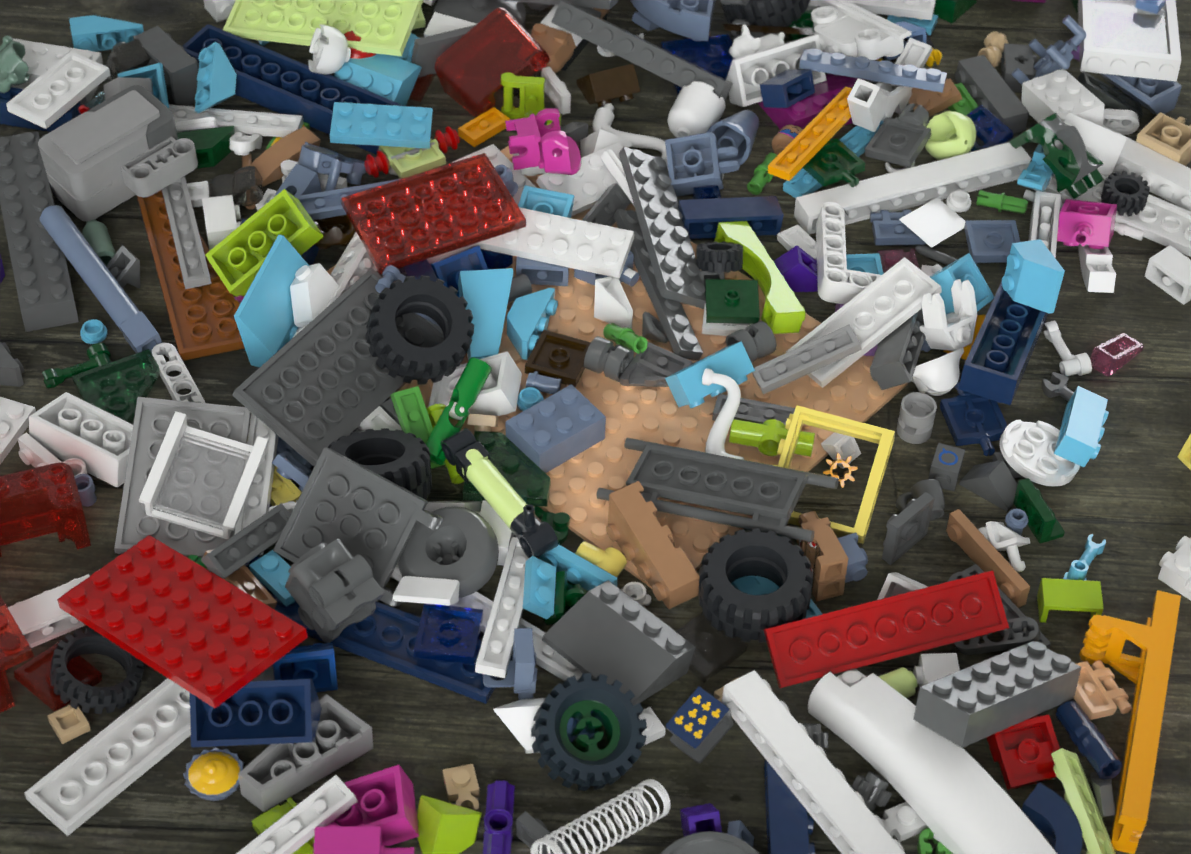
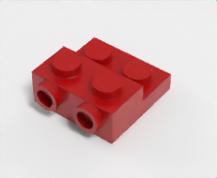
(1025, 751)

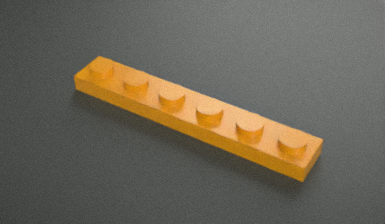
(812, 137)

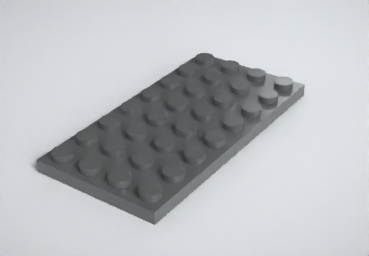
(325, 374)

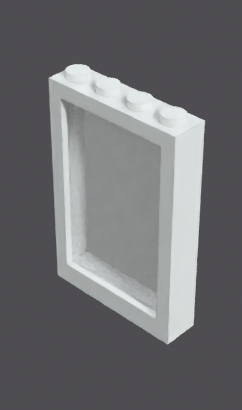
(1129, 39)

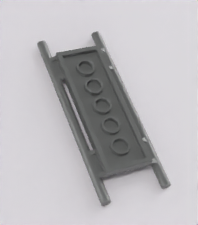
(721, 483)

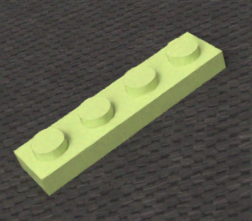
(1082, 802)

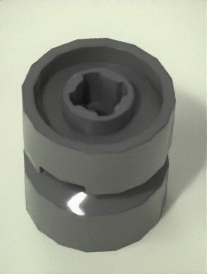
(756, 339)
(605, 357)

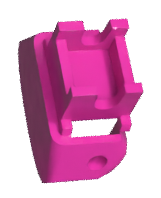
(543, 144)

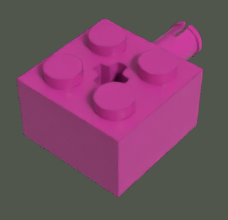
(1086, 223)
(353, 840)

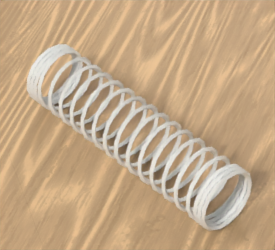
(641, 803)

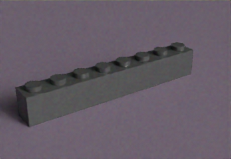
(636, 49)

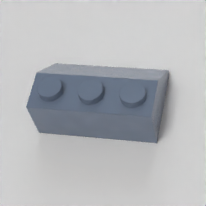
(1151, 93)

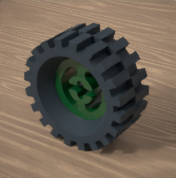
(592, 705)

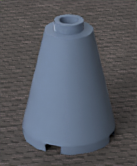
(737, 132)

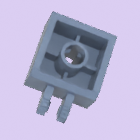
(705, 154)

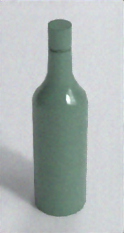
(99, 239)

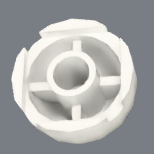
(328, 50)

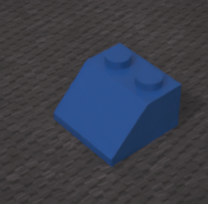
(449, 268)
(309, 662)

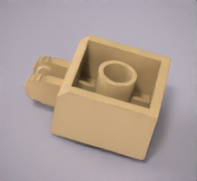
(1168, 138)

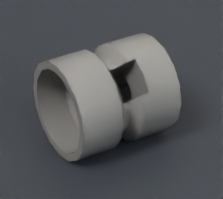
(916, 417)

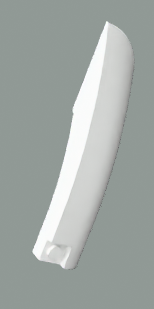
(930, 772)

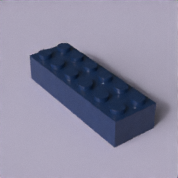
(1002, 349)

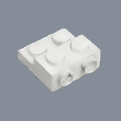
(1177, 568)

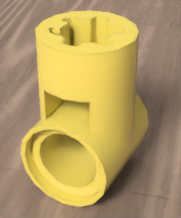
(609, 560)

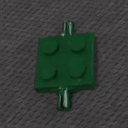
(835, 163)

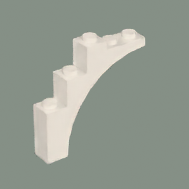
(874, 103)

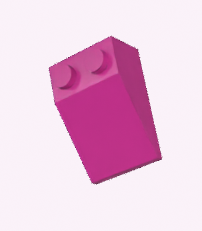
(383, 801)

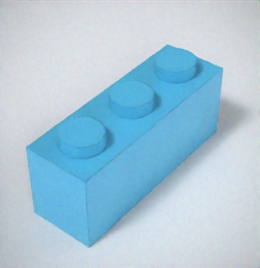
(687, 383)
(1082, 427)

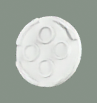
(1030, 452)

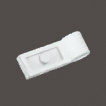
(35, 454)

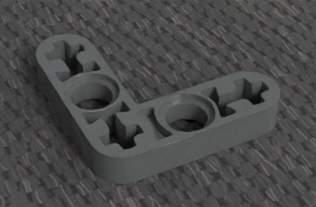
(1006, 643)

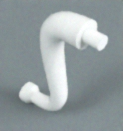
(604, 119)
(721, 426)

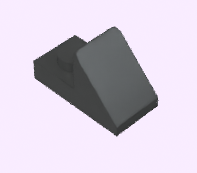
(125, 267)

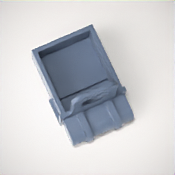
(522, 670)

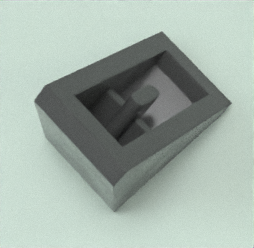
(992, 483)

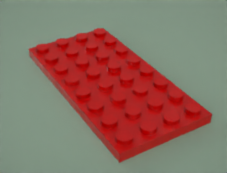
(182, 620)

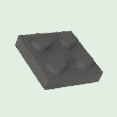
(907, 528)

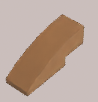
(287, 148)

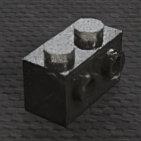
(126, 58)

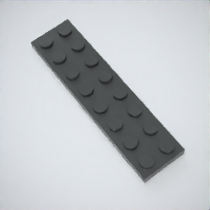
(663, 228)

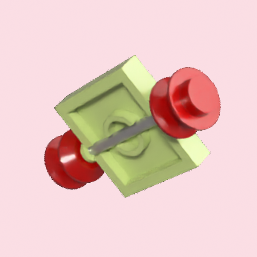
(413, 161)

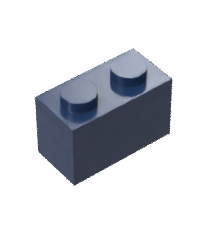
(787, 88)

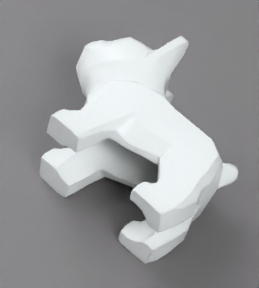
(747, 44)

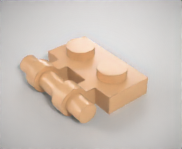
(1093, 696)

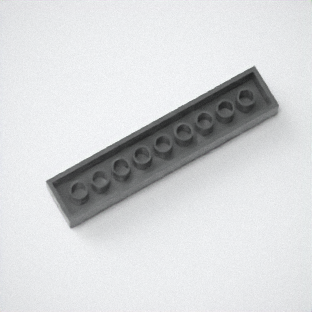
(36, 259)

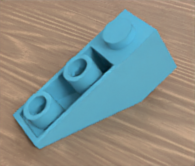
(101, 33)

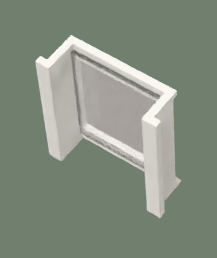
(201, 478)

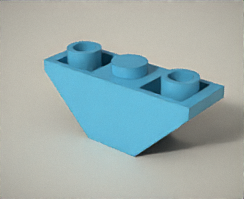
(215, 78)
(529, 318)

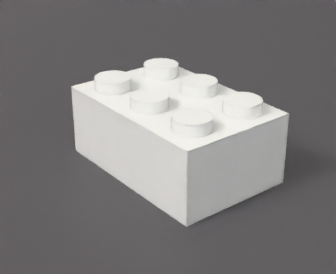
(1061, 94)

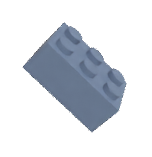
(557, 428)

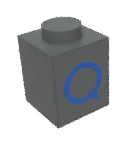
(947, 465)

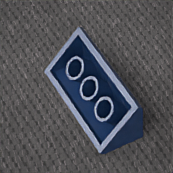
(258, 715)

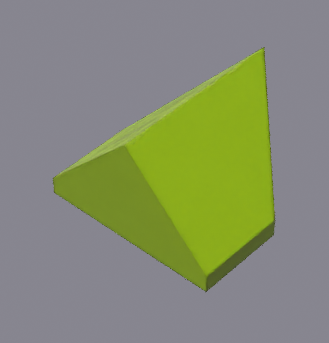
(445, 826)

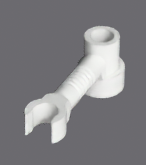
(1071, 364)

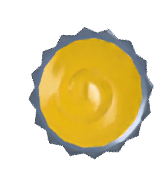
(213, 774)

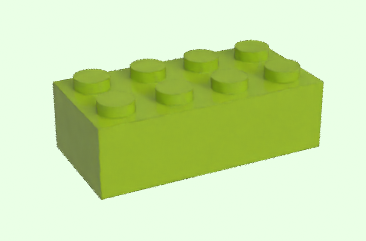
(245, 249)

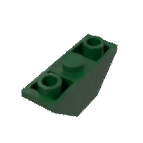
(210, 144)

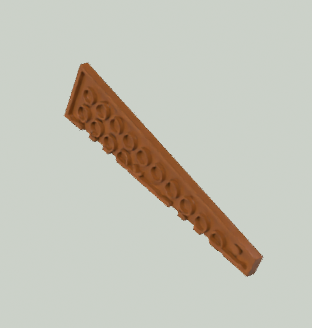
(199, 315)

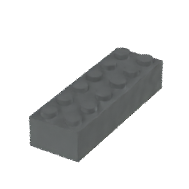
(996, 693)

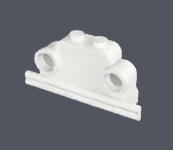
(856, 31)

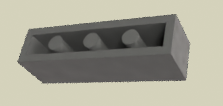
(992, 92)
(898, 354)

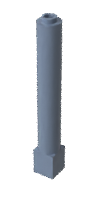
(128, 318)

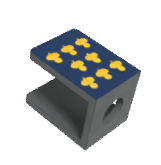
(699, 725)

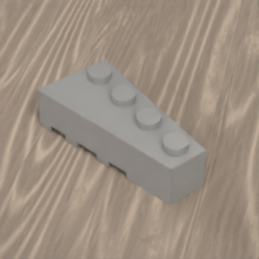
(292, 767)

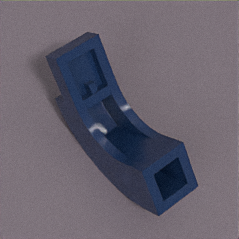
(1054, 820)

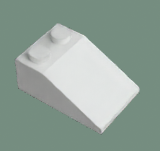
(498, 394)

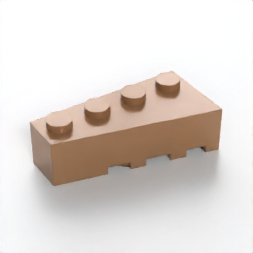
(650, 546)

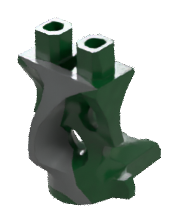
(1069, 163)

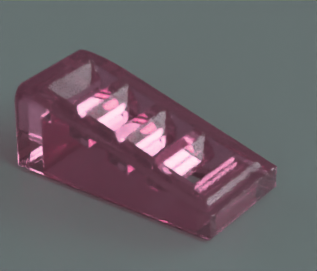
(1112, 356)

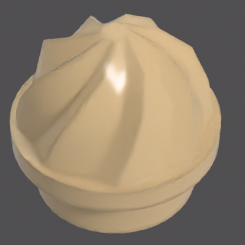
(996, 39)
(992, 54)

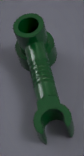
(98, 356)

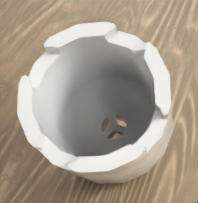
(695, 110)

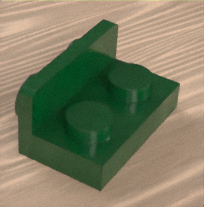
(1040, 517)

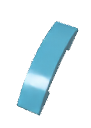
(1038, 172)

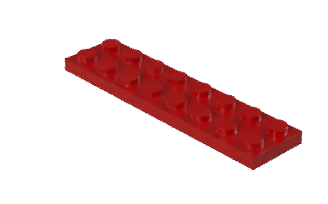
(886, 629)

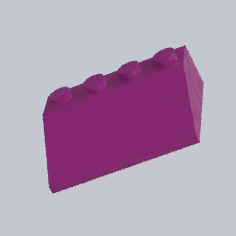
(806, 110)

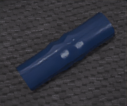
(1089, 740)

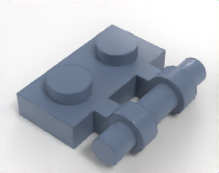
(891, 231)

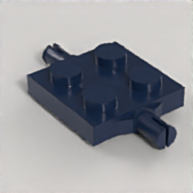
(973, 420)

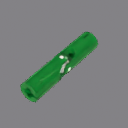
(457, 408)

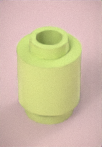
(902, 681)

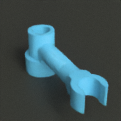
(1080, 567)

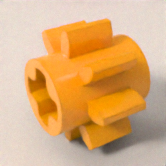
(847, 474)

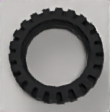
(88, 695)

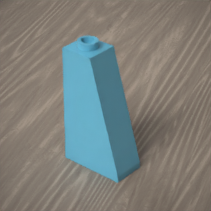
(487, 299)

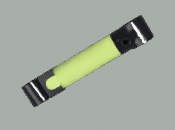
(475, 466)

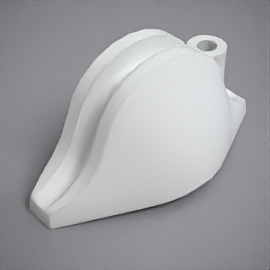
(938, 375)

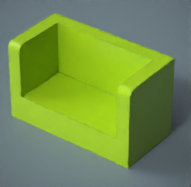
(1069, 596)

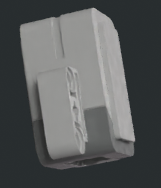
(115, 153)

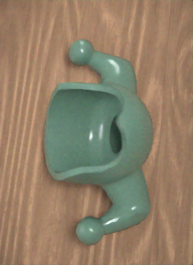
(12, 67)

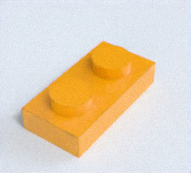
(483, 127)

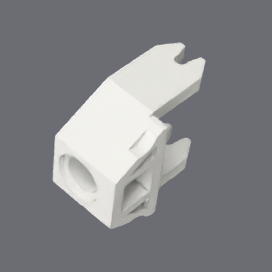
(953, 329)

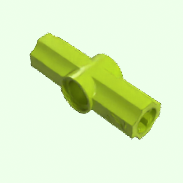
(768, 436)

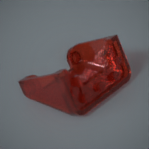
(474, 64)

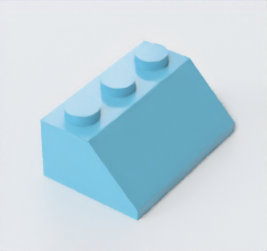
(382, 75)

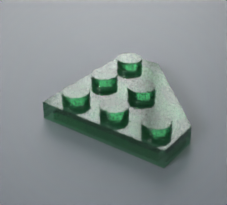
(119, 384)
(517, 468)

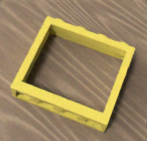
(851, 428)

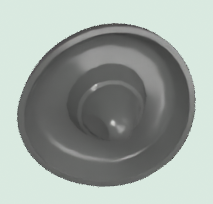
(458, 550)

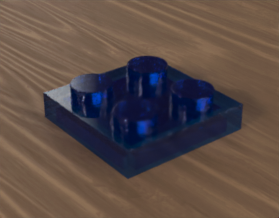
(448, 633)

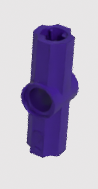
(499, 814)

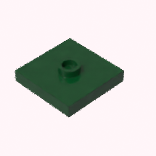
(732, 301)

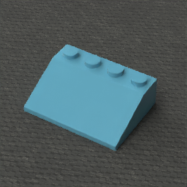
(266, 310)

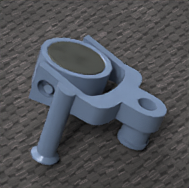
(331, 163)

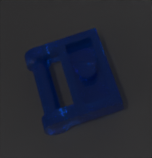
(989, 128)

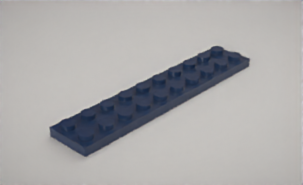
(390, 640)

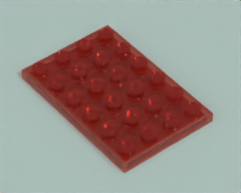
(433, 212)

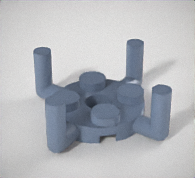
(1055, 56)

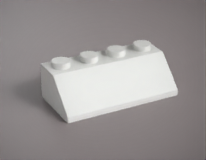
(752, 70)
(85, 432)

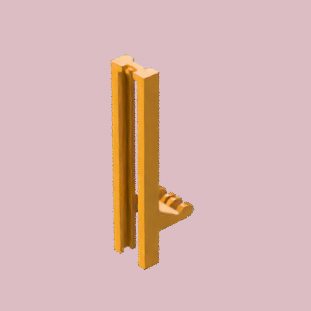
(1150, 674)

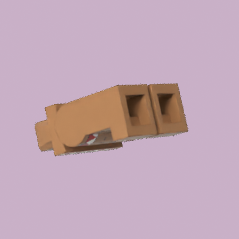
(825, 556)

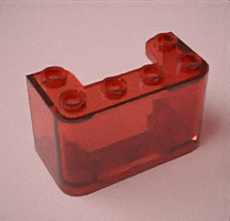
(40, 504)

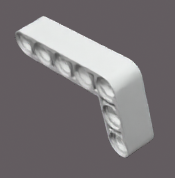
(835, 281)

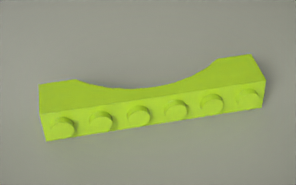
(781, 308)

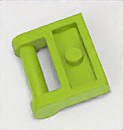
(531, 95)

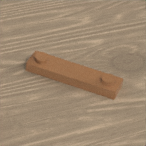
(985, 555)

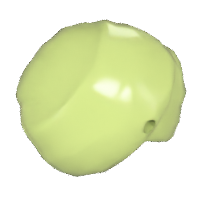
(950, 135)

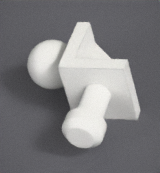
(1006, 540)

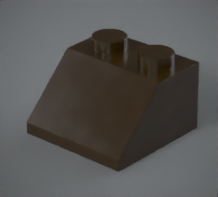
(609, 85)

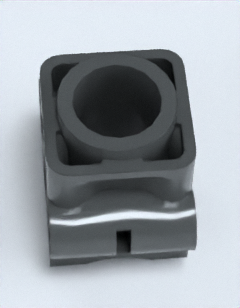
(332, 589)

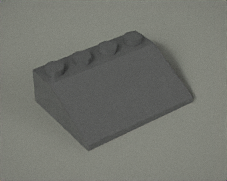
(622, 640)

